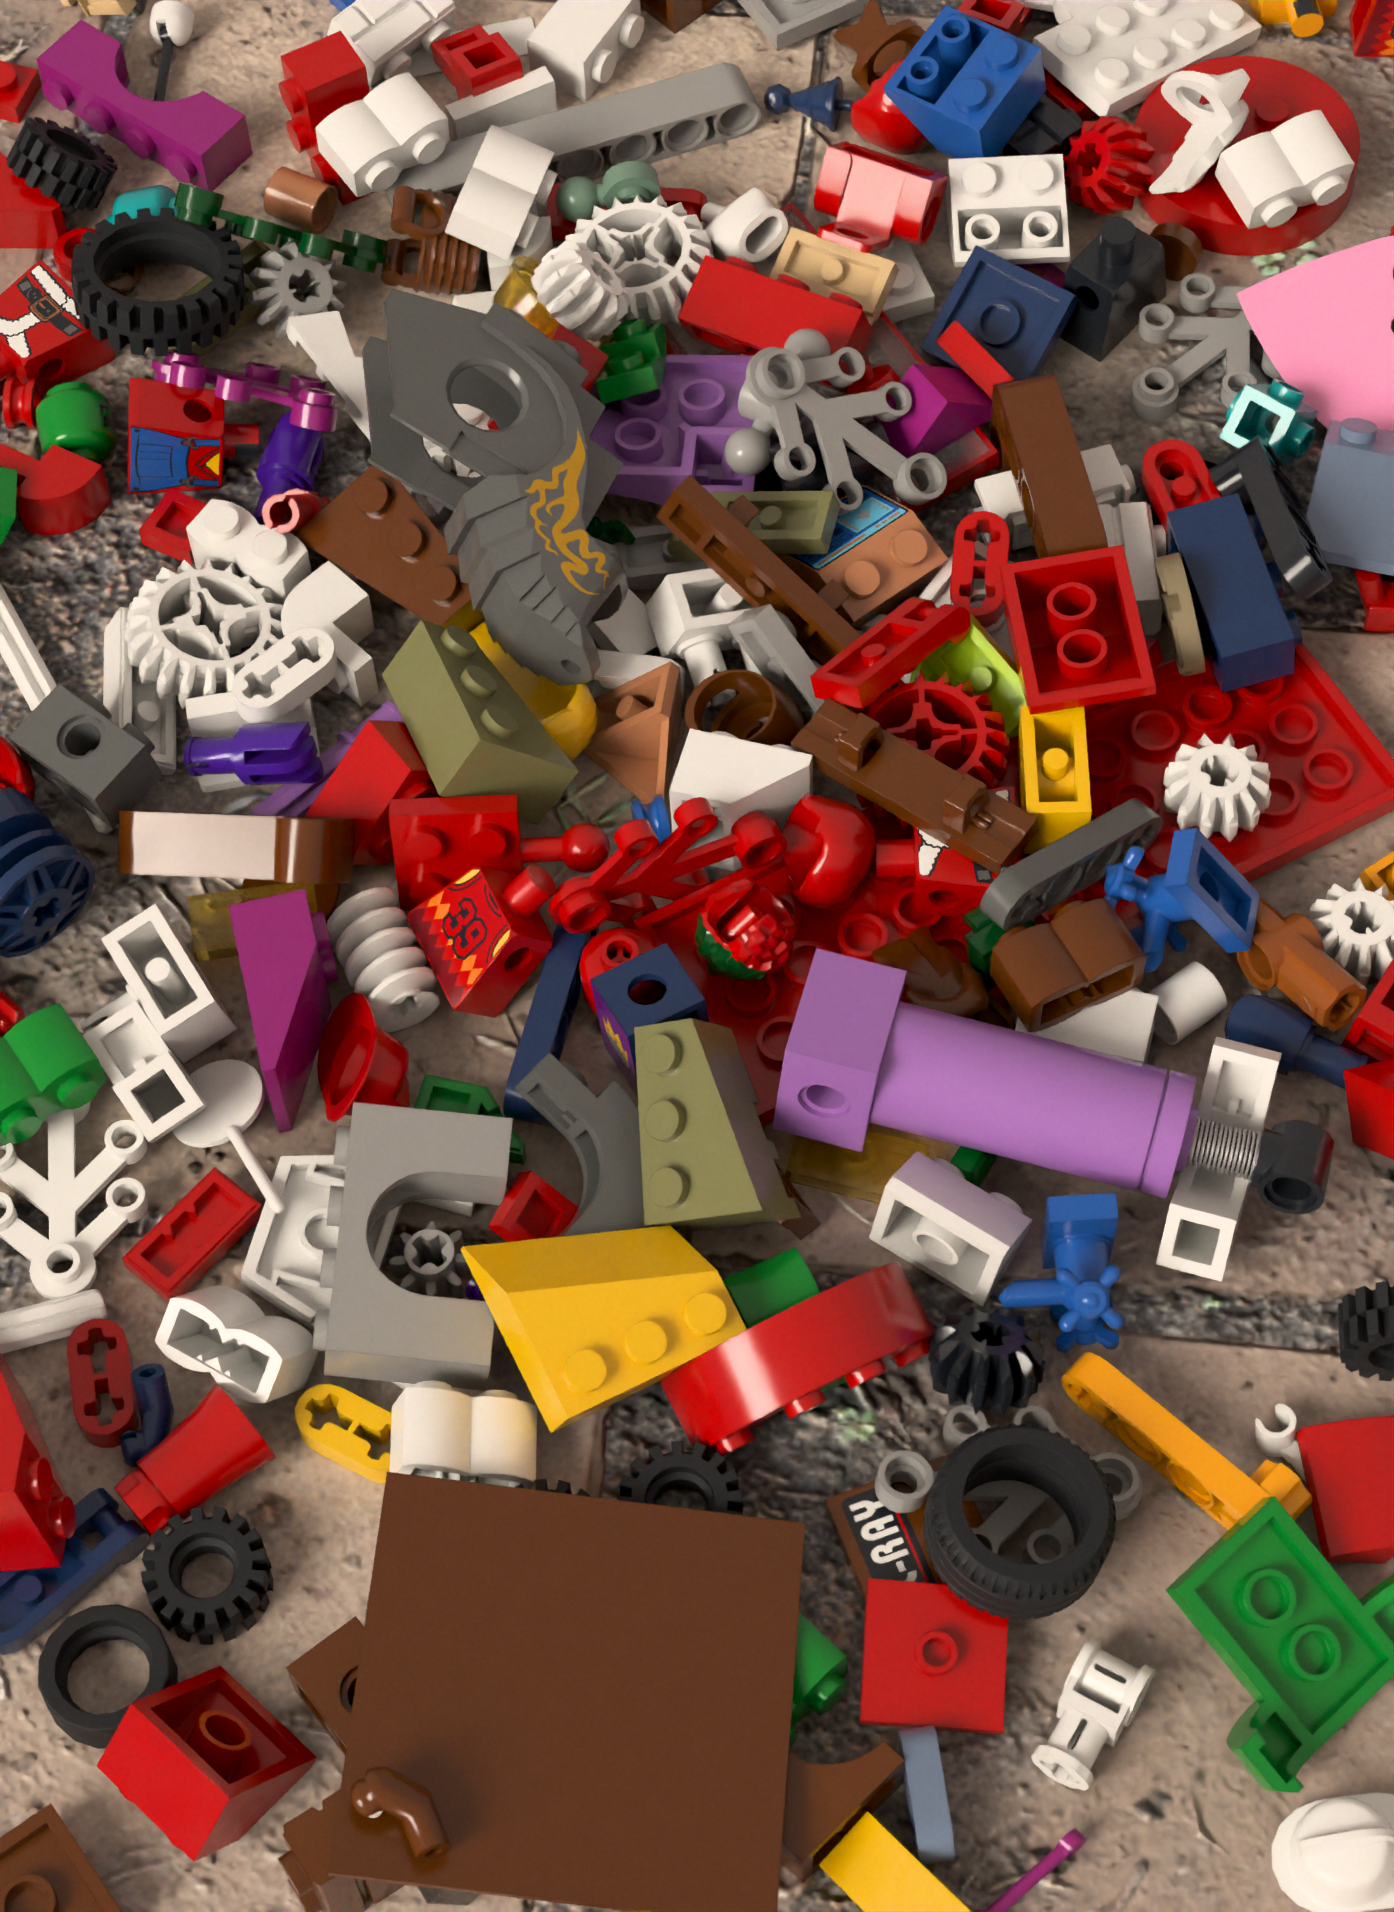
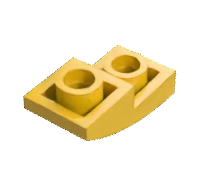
(885, 1874)

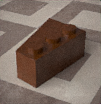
(394, 545)

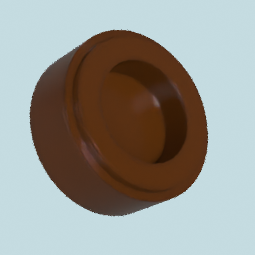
(1181, 249)

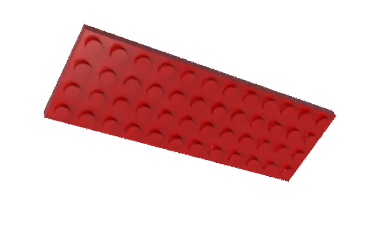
(1323, 784)

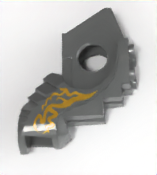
(540, 473)

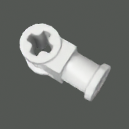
(1098, 1704)

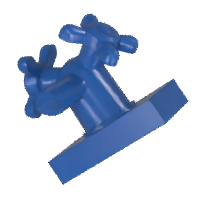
(1195, 886)
(1079, 1244)

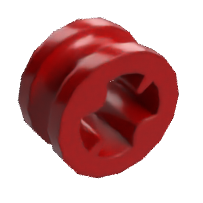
(21, 402)

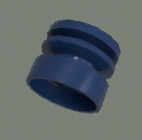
(40, 877)

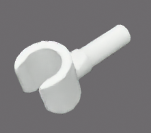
(1281, 1443)

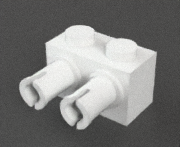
(691, 623)

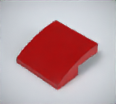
(1351, 1487)

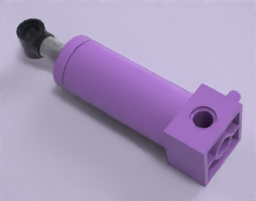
(1015, 1095)

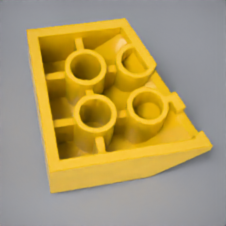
(601, 1313)

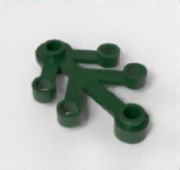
(359, 250)

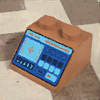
(875, 555)

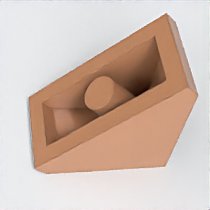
(640, 731)

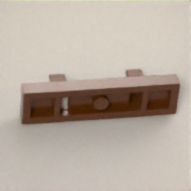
(754, 570)
(916, 787)

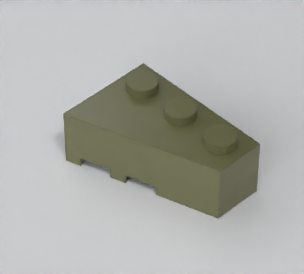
(473, 723)
(701, 1133)

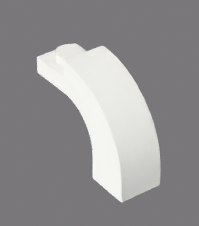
(1209, 1203)

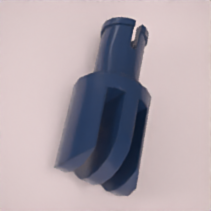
(1279, 1028)

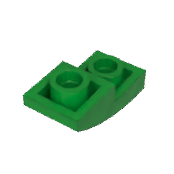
(634, 360)

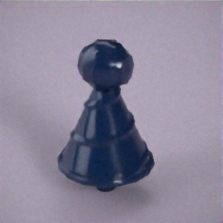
(820, 103)

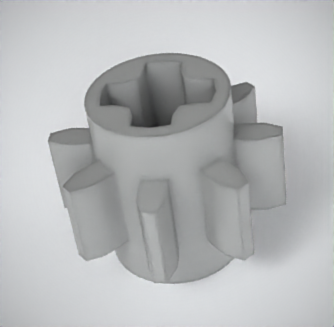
(431, 1263)

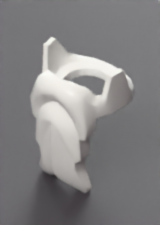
(1212, 123)

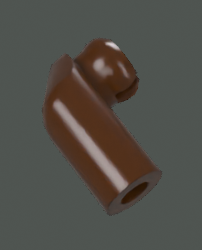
(407, 1801)

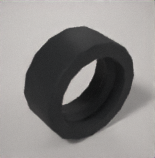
(77, 1635)

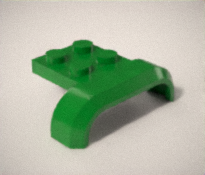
(1288, 1638)

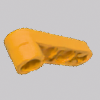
(1175, 1449)

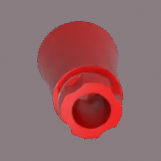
(194, 1462)

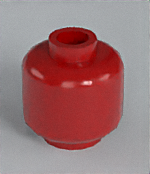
(610, 950)

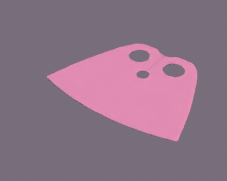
(1332, 331)

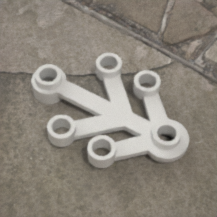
(66, 1197)

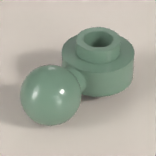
(624, 181)

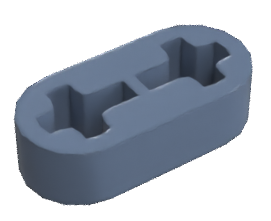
(926, 1795)

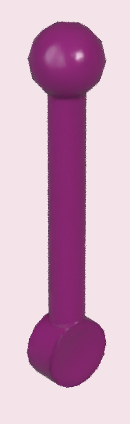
(1064, 1849)

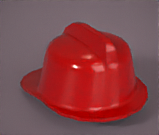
(360, 1061)

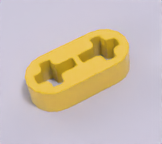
(343, 1445)

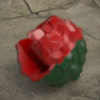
(744, 931)

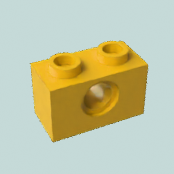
(1054, 773)

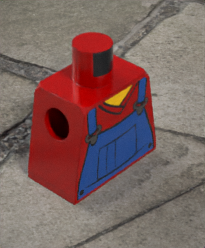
(181, 438)

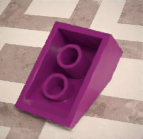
(285, 977)

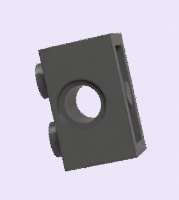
(105, 780)

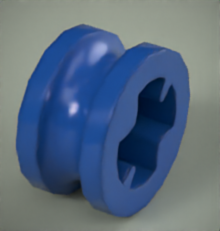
(655, 814)

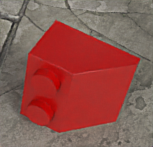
(203, 1761)

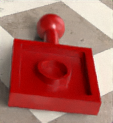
(449, 835)

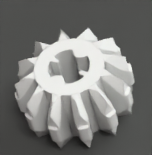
(581, 290)
(1217, 787)
(1357, 929)

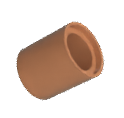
(300, 200)

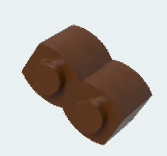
(1066, 964)

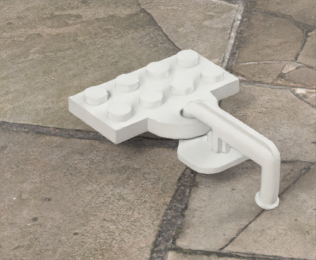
(1125, 48)

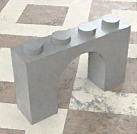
(372, 1323)

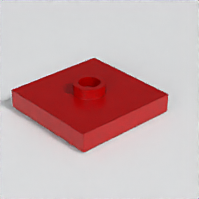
(931, 1660)

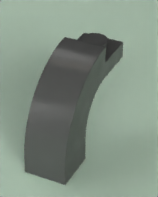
(604, 1138)

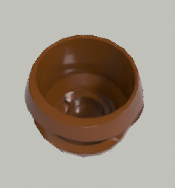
(758, 714)

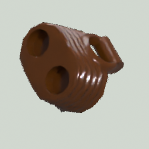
(444, 260)

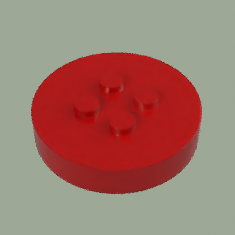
(1273, 97)

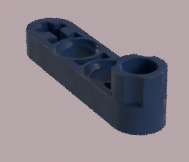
(547, 1018)

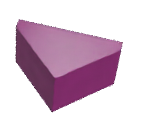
(942, 410)

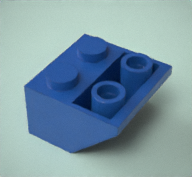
(968, 85)

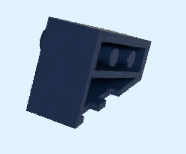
(1234, 593)

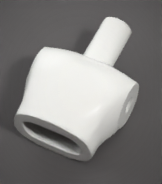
(745, 228)

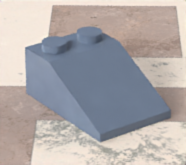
(1355, 497)

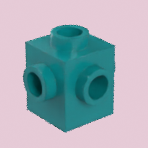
(1254, 412)

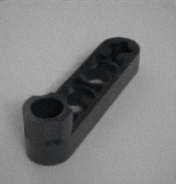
(1264, 481)

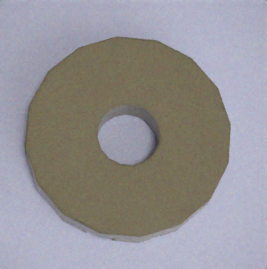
(1180, 614)

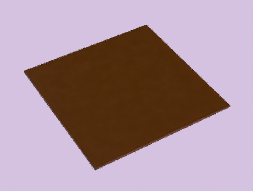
(577, 1696)

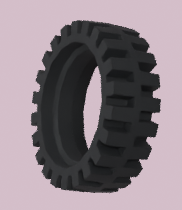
(157, 322)

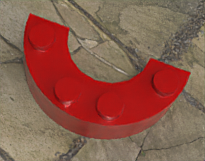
(796, 1355)

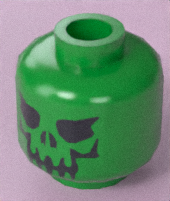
(76, 421)

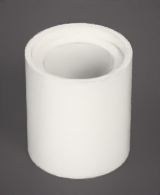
(1187, 1002)

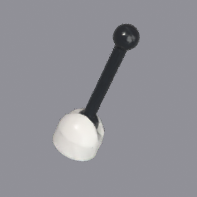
(170, 26)

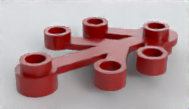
(666, 871)

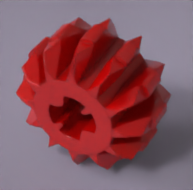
(1108, 165)

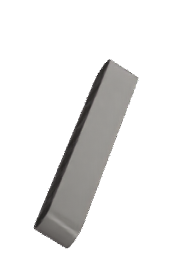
(622, 127)

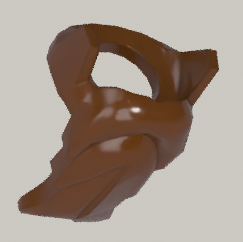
(877, 43)
(940, 981)

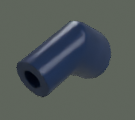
(154, 1409)

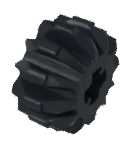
(986, 1360)

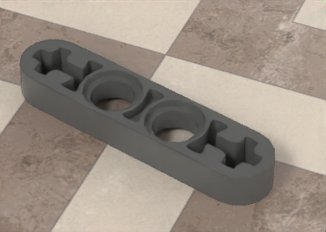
(1068, 864)

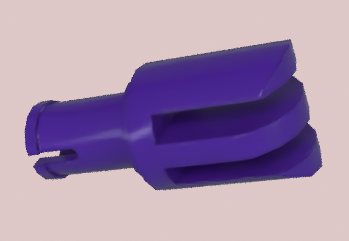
(288, 461)
(259, 754)

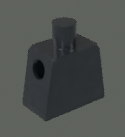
(1122, 275)

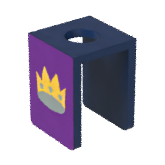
(620, 1014)

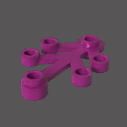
(310, 403)

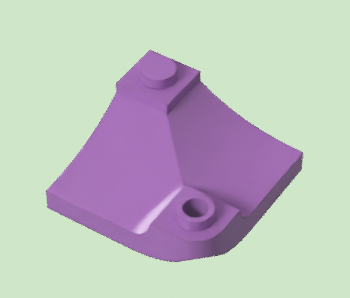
(677, 429)

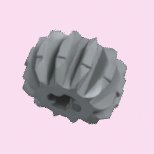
(304, 272)

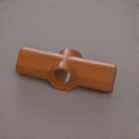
(1292, 958)

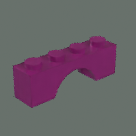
(191, 137)

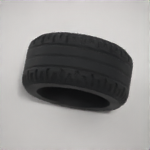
(1046, 1463)

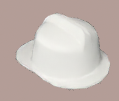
(1338, 1854)

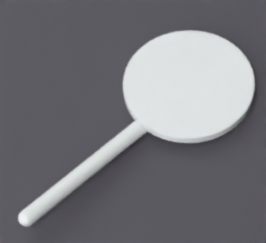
(233, 1102)

